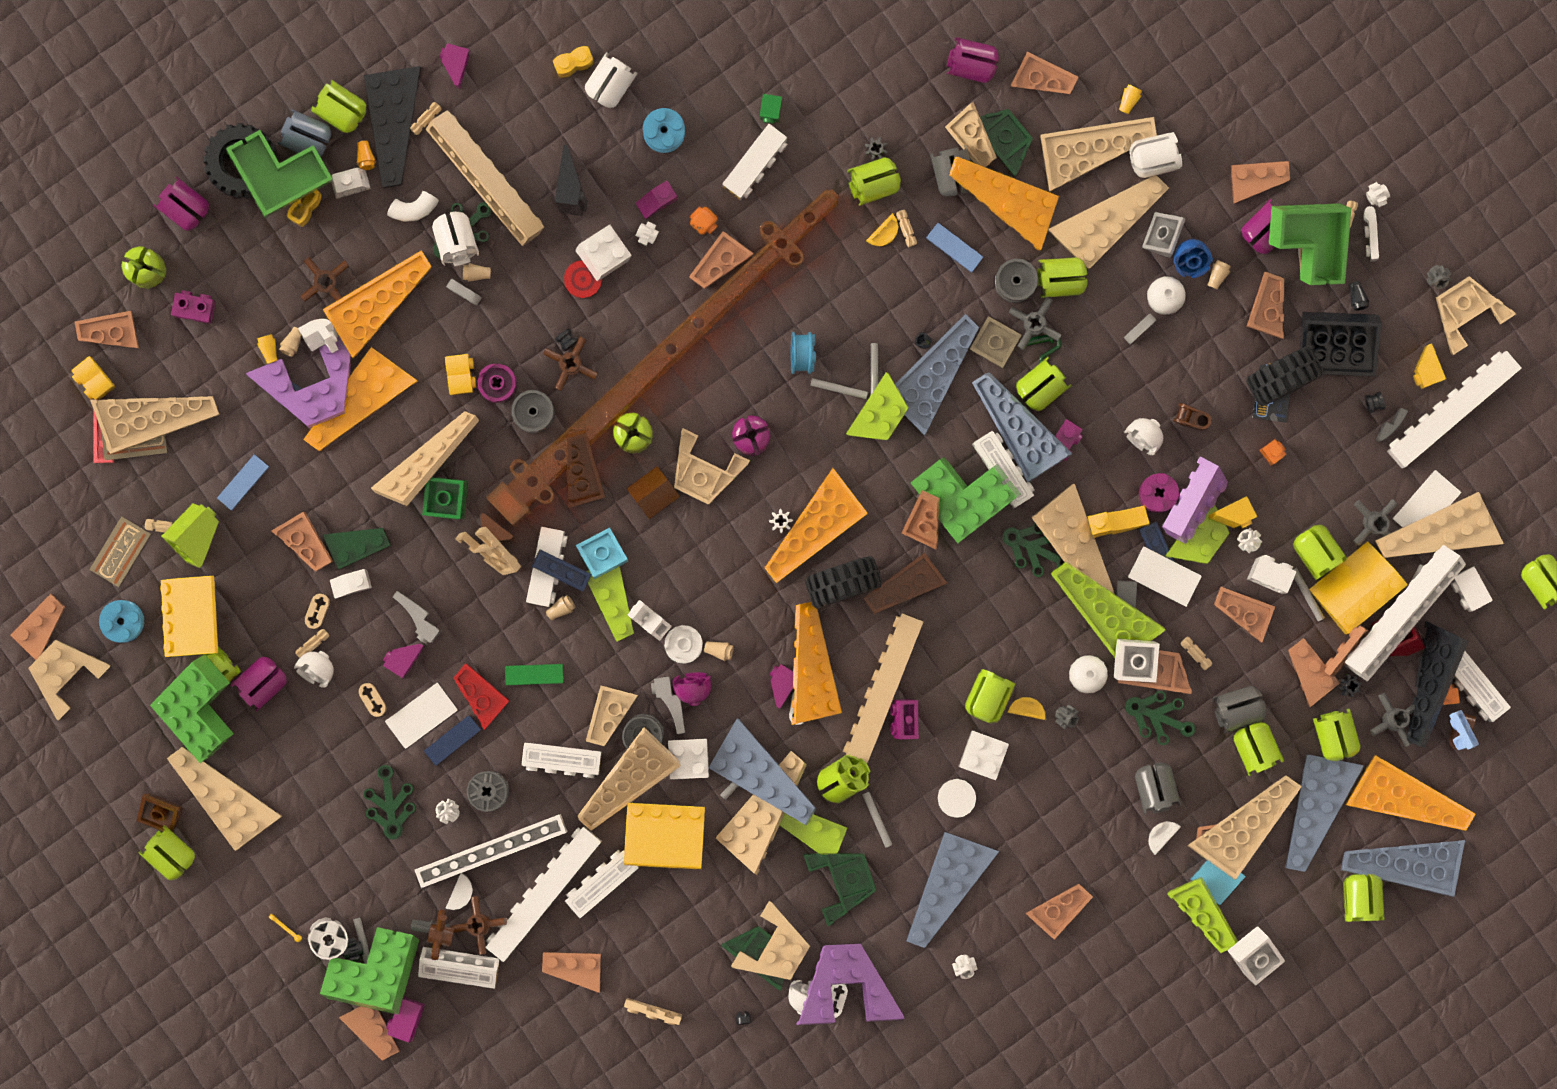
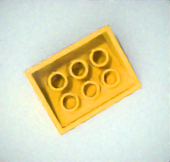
(1357, 587)
(189, 616)
(664, 836)

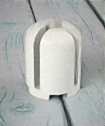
(609, 81)
(1155, 155)
(448, 251)
(327, 927)

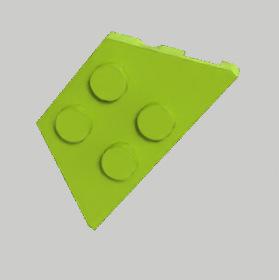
(881, 412)
(1203, 544)

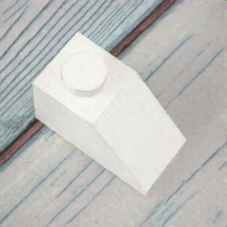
(350, 583)

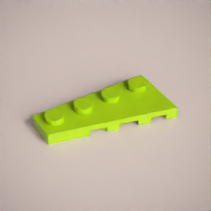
(613, 603)
(818, 834)
(1203, 910)

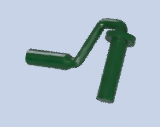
(1042, 339)

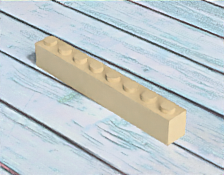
(485, 177)
(884, 687)

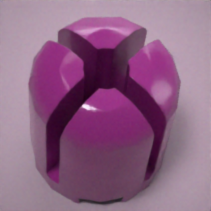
(973, 60)
(188, 197)
(1256, 225)
(741, 430)
(269, 686)

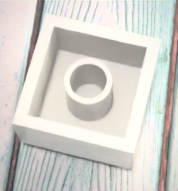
(603, 253)
(1272, 575)
(1136, 660)
(983, 755)
(692, 757)
(1256, 955)

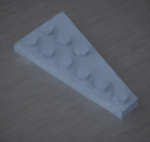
(931, 376)
(1026, 437)
(754, 769)
(1319, 800)
(1419, 866)
(951, 877)

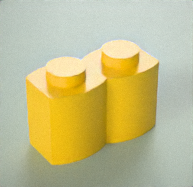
(568, 64)
(301, 210)
(459, 374)
(92, 378)

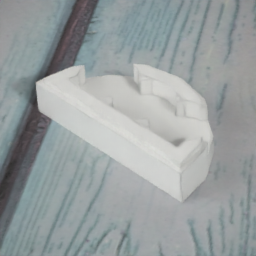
(1161, 834)
(461, 894)

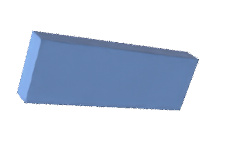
(954, 247)
(243, 482)

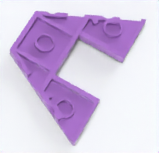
(316, 402)
(847, 966)

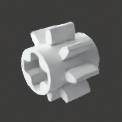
(1377, 194)
(647, 233)
(776, 517)
(1249, 540)
(447, 811)
(964, 966)

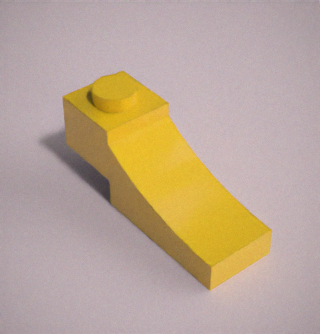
(1118, 521)

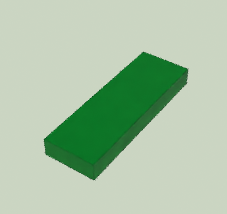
(534, 674)

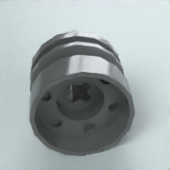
(637, 723)
(499, 791)

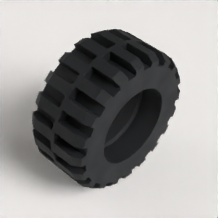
(216, 154)
(1285, 376)
(843, 582)

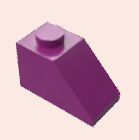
(455, 61)
(656, 199)
(402, 659)
(781, 683)

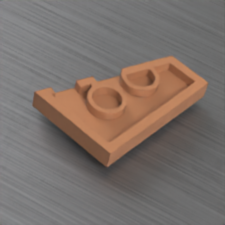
(1257, 178)
(719, 260)
(110, 330)
(1245, 611)
(39, 626)
(1335, 664)
(1060, 910)
(372, 1030)

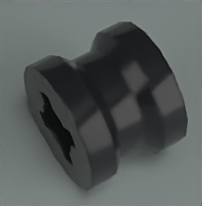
(566, 339)
(1374, 402)

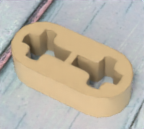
(313, 608)
(368, 702)

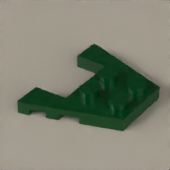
(850, 878)

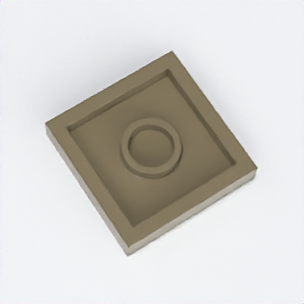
(995, 342)

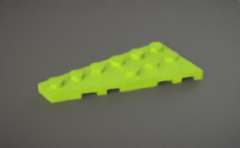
(1105, 611)

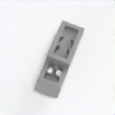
(425, 630)
(663, 690)

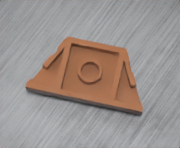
(1170, 674)

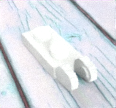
(1371, 233)

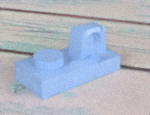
(1466, 738)

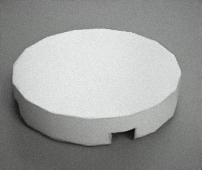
(683, 644)
(956, 798)

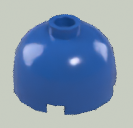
(1192, 258)

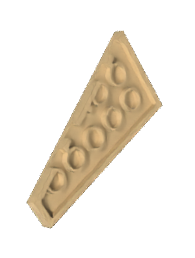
(1083, 149)
(1101, 226)
(413, 473)
(1455, 526)
(1070, 534)
(636, 772)

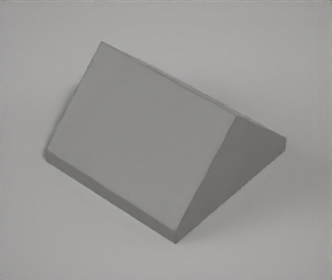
(1163, 234)

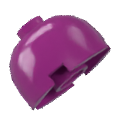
(692, 688)

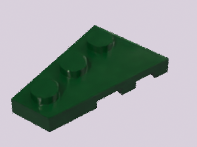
(355, 545)

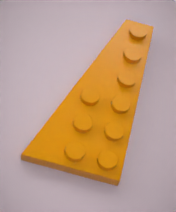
(1013, 201)
(368, 307)
(369, 389)
(823, 520)
(812, 673)
(1396, 793)

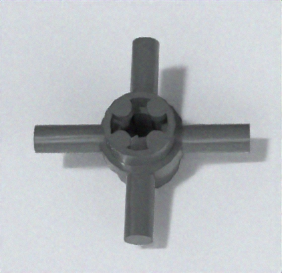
(1039, 316)
(1371, 517)
(1392, 724)

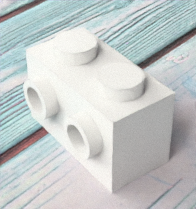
(1471, 589)

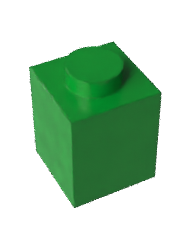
(770, 108)

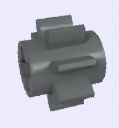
(877, 143)
(1439, 277)
(1066, 716)

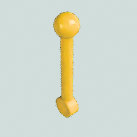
(297, 938)

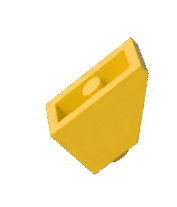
(1428, 368)
(1235, 514)

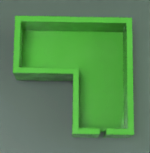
(273, 183)
(1321, 233)
(963, 506)
(187, 709)
(380, 981)

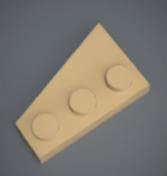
(969, 131)
(608, 713)
(653, 1012)

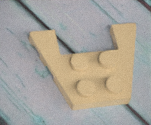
(1464, 303)
(699, 477)
(492, 551)
(57, 667)
(782, 952)

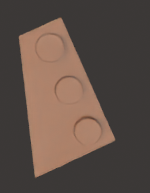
(1043, 76)
(1268, 307)
(924, 520)
(304, 540)
(1311, 672)
(574, 967)

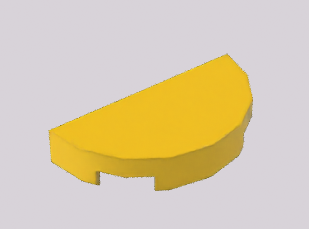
(885, 233)
(1027, 707)

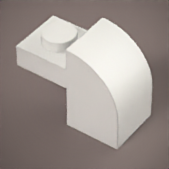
(319, 333)
(649, 620)

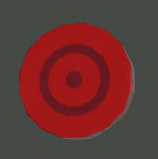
(580, 281)

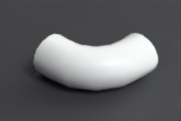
(413, 211)

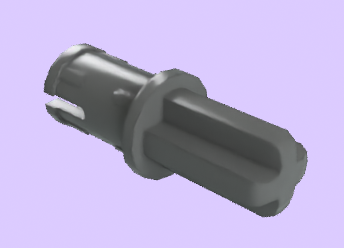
(422, 926)

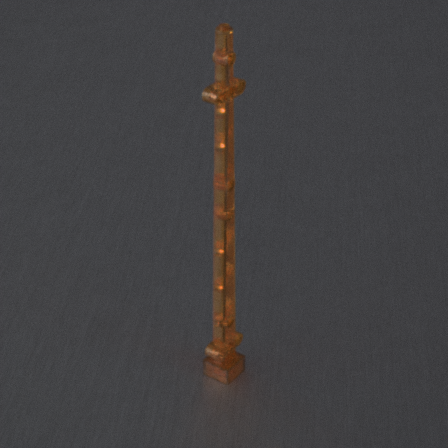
(517, 496)

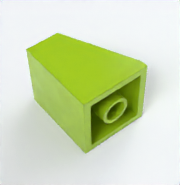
(192, 534)

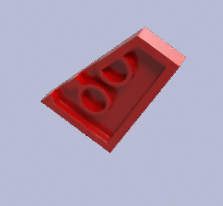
(481, 695)

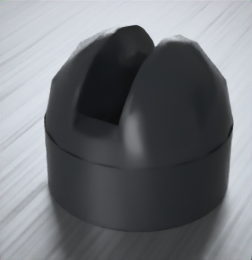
(919, 339)
(743, 1019)

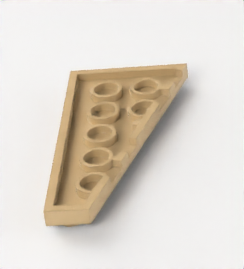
(143, 419)
(228, 805)
(757, 822)
(1239, 835)

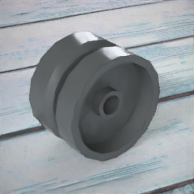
(1020, 270)
(544, 412)

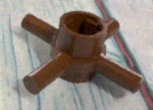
(316, 281)
(562, 359)
(471, 925)
(439, 934)

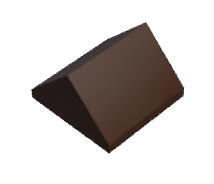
(653, 492)
(499, 532)
(158, 812)

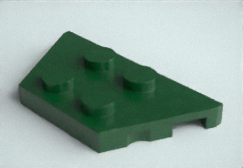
(1007, 138)
(753, 944)

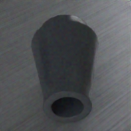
(1359, 299)

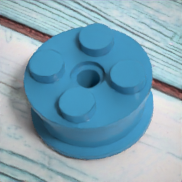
(664, 119)
(802, 352)
(110, 621)

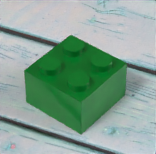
(445, 498)

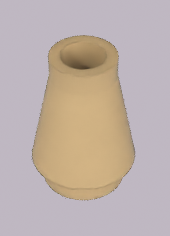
(475, 272)
(1218, 274)
(291, 343)
(561, 607)
(720, 650)

